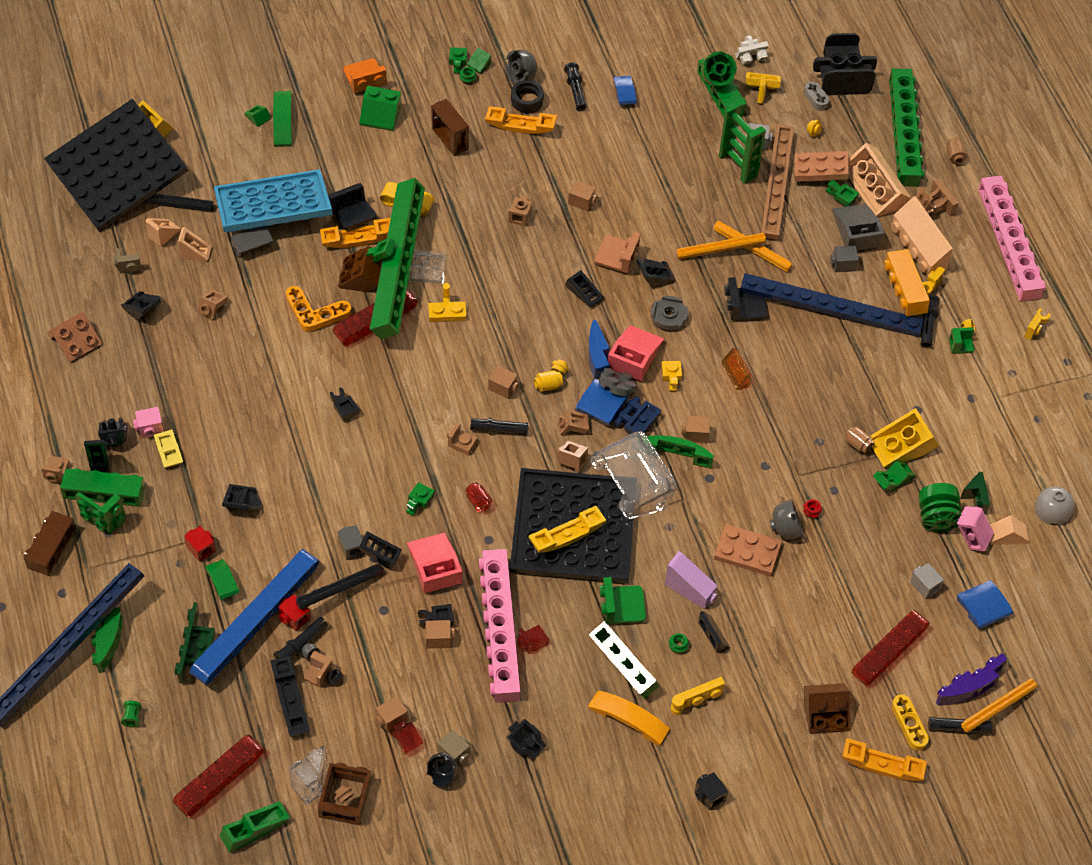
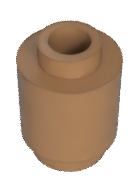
(956, 150)
(859, 439)

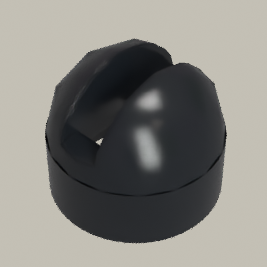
(338, 680)

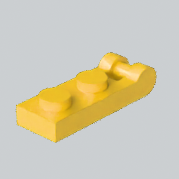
(697, 695)

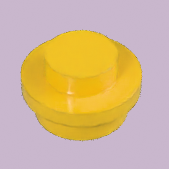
(814, 128)
(561, 366)

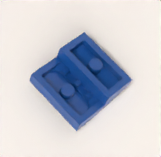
(600, 403)
(985, 604)

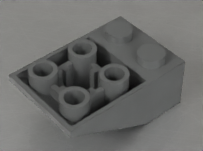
(859, 226)

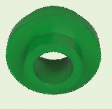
(468, 75)
(681, 638)

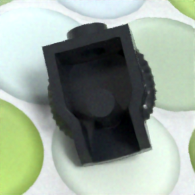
(113, 432)
(525, 739)

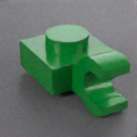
(457, 57)
(843, 194)
(383, 250)
(419, 496)

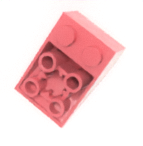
(634, 352)
(435, 562)

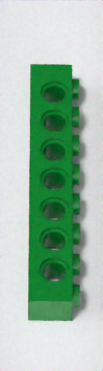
(905, 127)

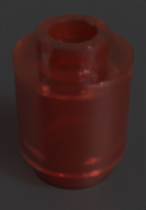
(478, 497)

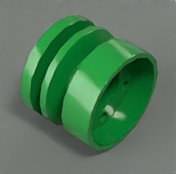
(939, 507)

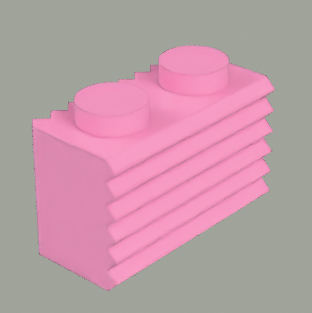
(975, 528)

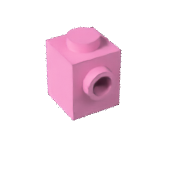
(148, 422)

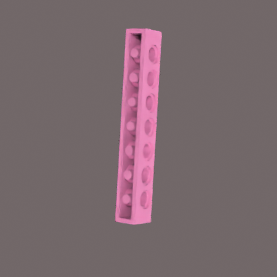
(1011, 238)
(510, 689)

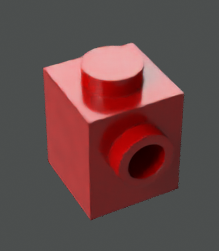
(200, 543)
(292, 615)

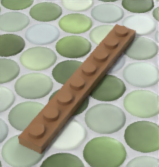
(777, 181)

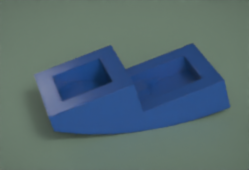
(624, 90)

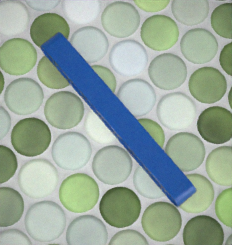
(254, 617)

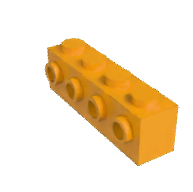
(906, 282)

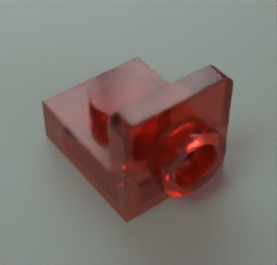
(532, 639)
(406, 736)

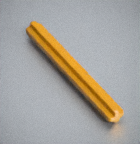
(720, 246)
(759, 250)
(999, 705)

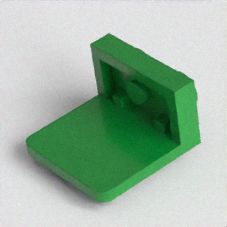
(106, 517)
(622, 603)

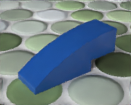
(597, 350)

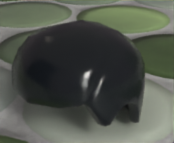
(442, 769)

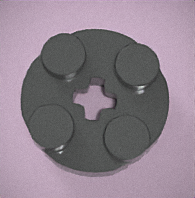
(665, 321)
(619, 383)

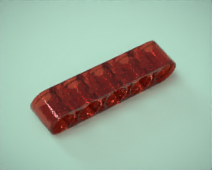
(358, 324)
(890, 647)
(218, 775)

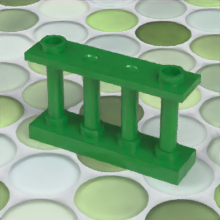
(753, 143)

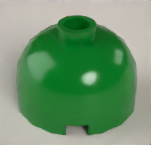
(718, 69)

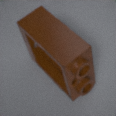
(450, 127)
(341, 812)

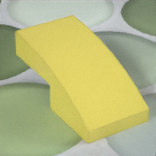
(168, 449)

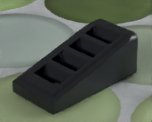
(589, 286)
(388, 547)

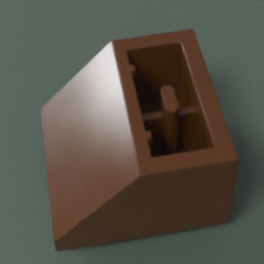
(359, 272)
(827, 707)

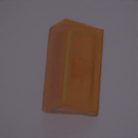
(736, 369)

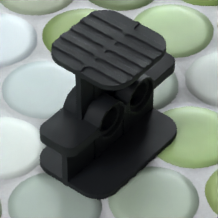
(843, 67)

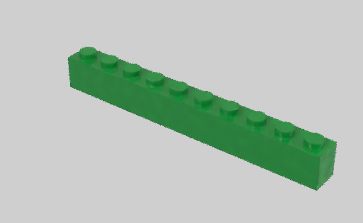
(397, 267)

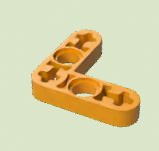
(315, 316)

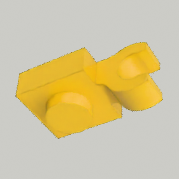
(934, 280)
(1034, 327)
(672, 373)

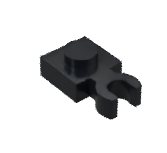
(344, 406)
(438, 613)

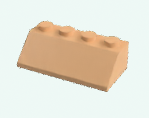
(876, 181)
(921, 237)

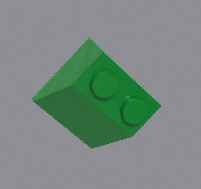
(380, 108)

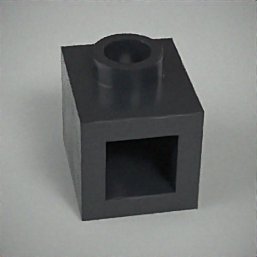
(710, 790)

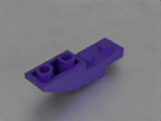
(971, 685)

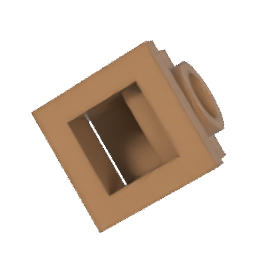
(521, 207)
(572, 455)

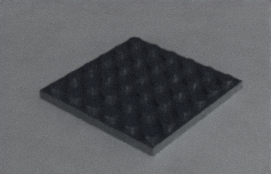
(116, 165)
(557, 497)

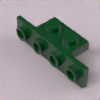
(196, 642)

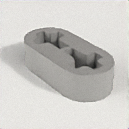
(813, 97)

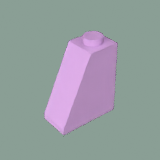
(690, 581)

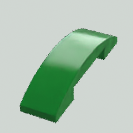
(282, 118)
(683, 447)

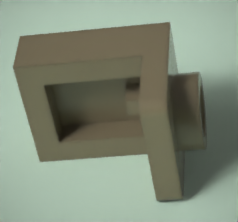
(127, 263)

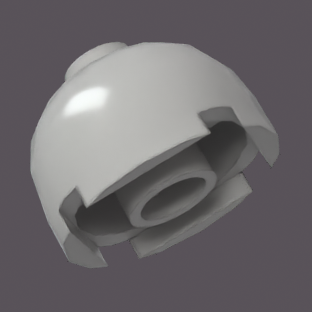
(1055, 505)

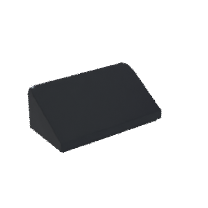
(712, 632)

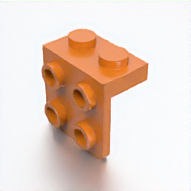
(364, 74)

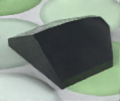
(655, 272)
(141, 304)
(242, 498)

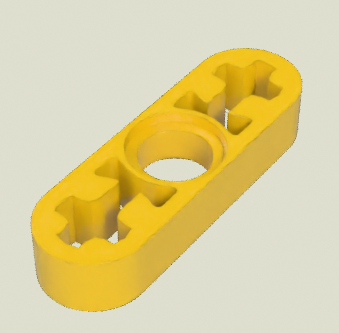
(910, 713)

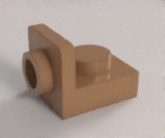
(210, 303)
(573, 421)
(461, 440)
(55, 469)

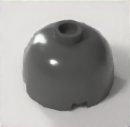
(521, 66)
(786, 521)

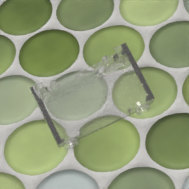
(638, 474)

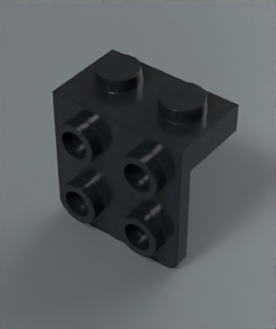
(351, 207)
(743, 305)

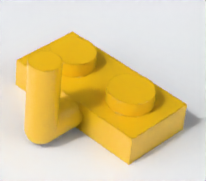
(762, 81)
(447, 310)

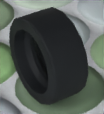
(527, 86)

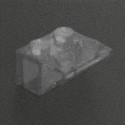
(428, 266)
(309, 775)

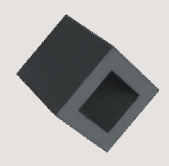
(844, 258)
(349, 541)

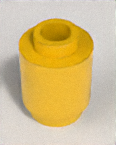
(548, 381)

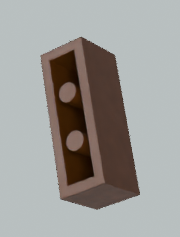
(49, 543)

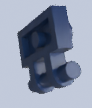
(641, 420)

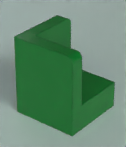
(961, 340)

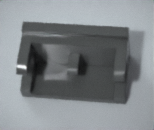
(251, 239)

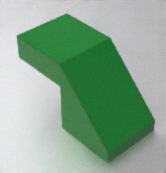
(895, 476)
(222, 579)

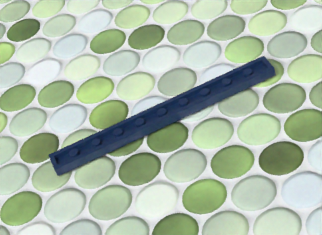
(831, 305)
(68, 641)

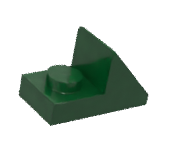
(977, 491)

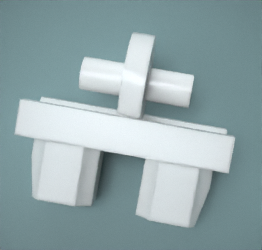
(752, 47)

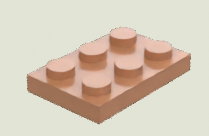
(821, 166)
(747, 550)

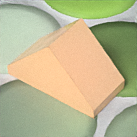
(161, 230)
(192, 246)
(1009, 532)

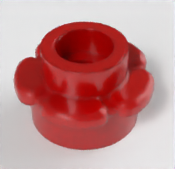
(812, 504)

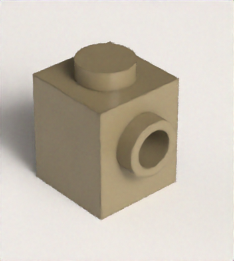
(455, 746)

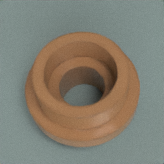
(343, 794)

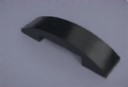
(289, 696)

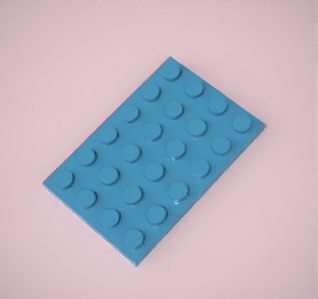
(272, 200)

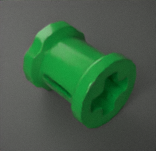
(131, 713)

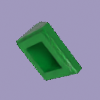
(480, 60)
(258, 115)

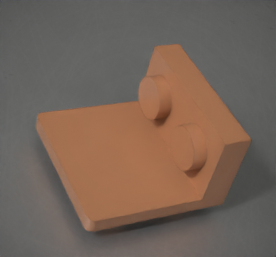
(618, 253)
(75, 336)

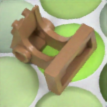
(940, 198)

